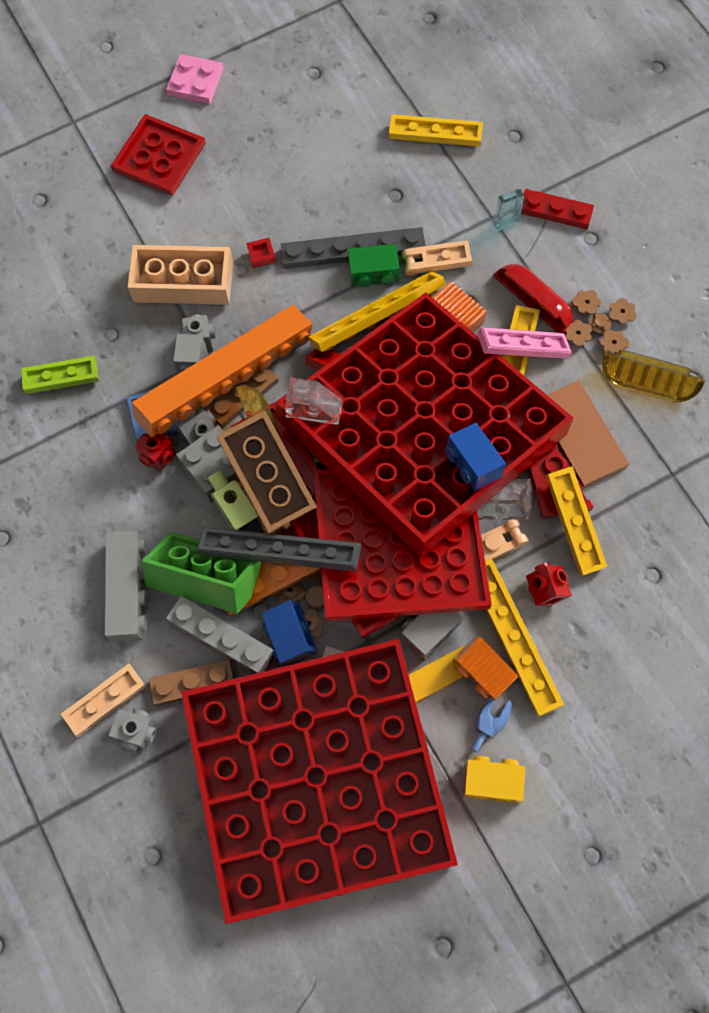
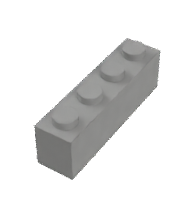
(124, 586)
(220, 636)

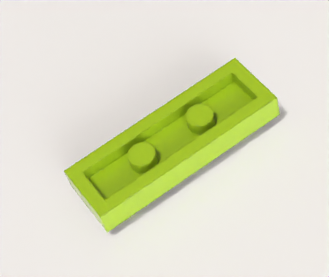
(60, 374)

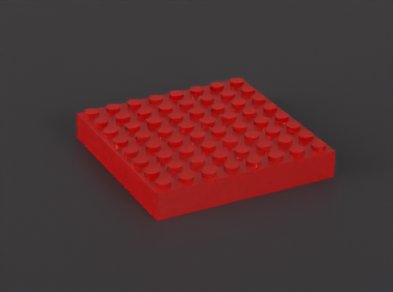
(402, 400)
(316, 781)

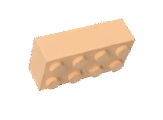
(180, 274)

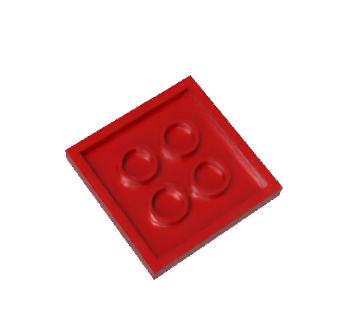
(158, 154)

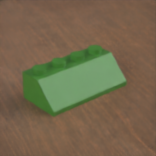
(210, 580)

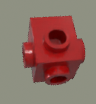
(155, 451)
(548, 585)

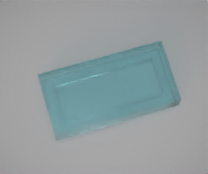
(508, 209)

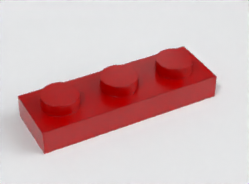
(557, 209)

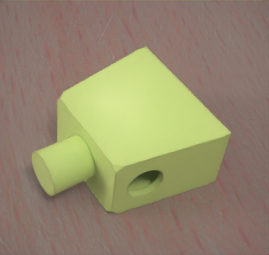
(239, 510)

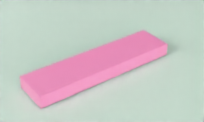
(524, 343)

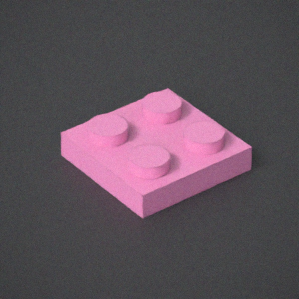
(195, 79)

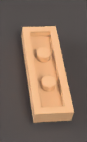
(103, 700)

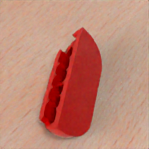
(536, 295)

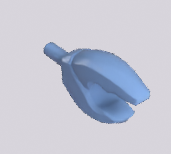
(488, 725)

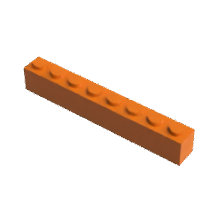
(221, 371)

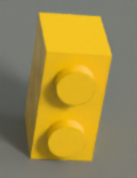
(494, 780)

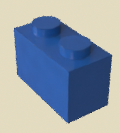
(474, 456)
(289, 633)

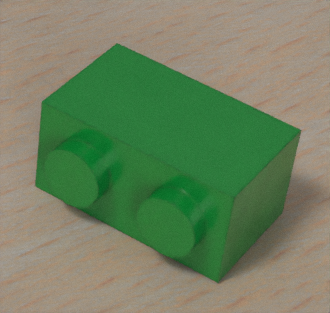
(373, 265)

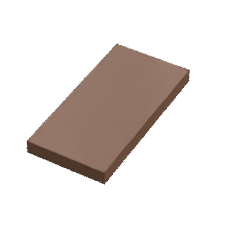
(589, 442)

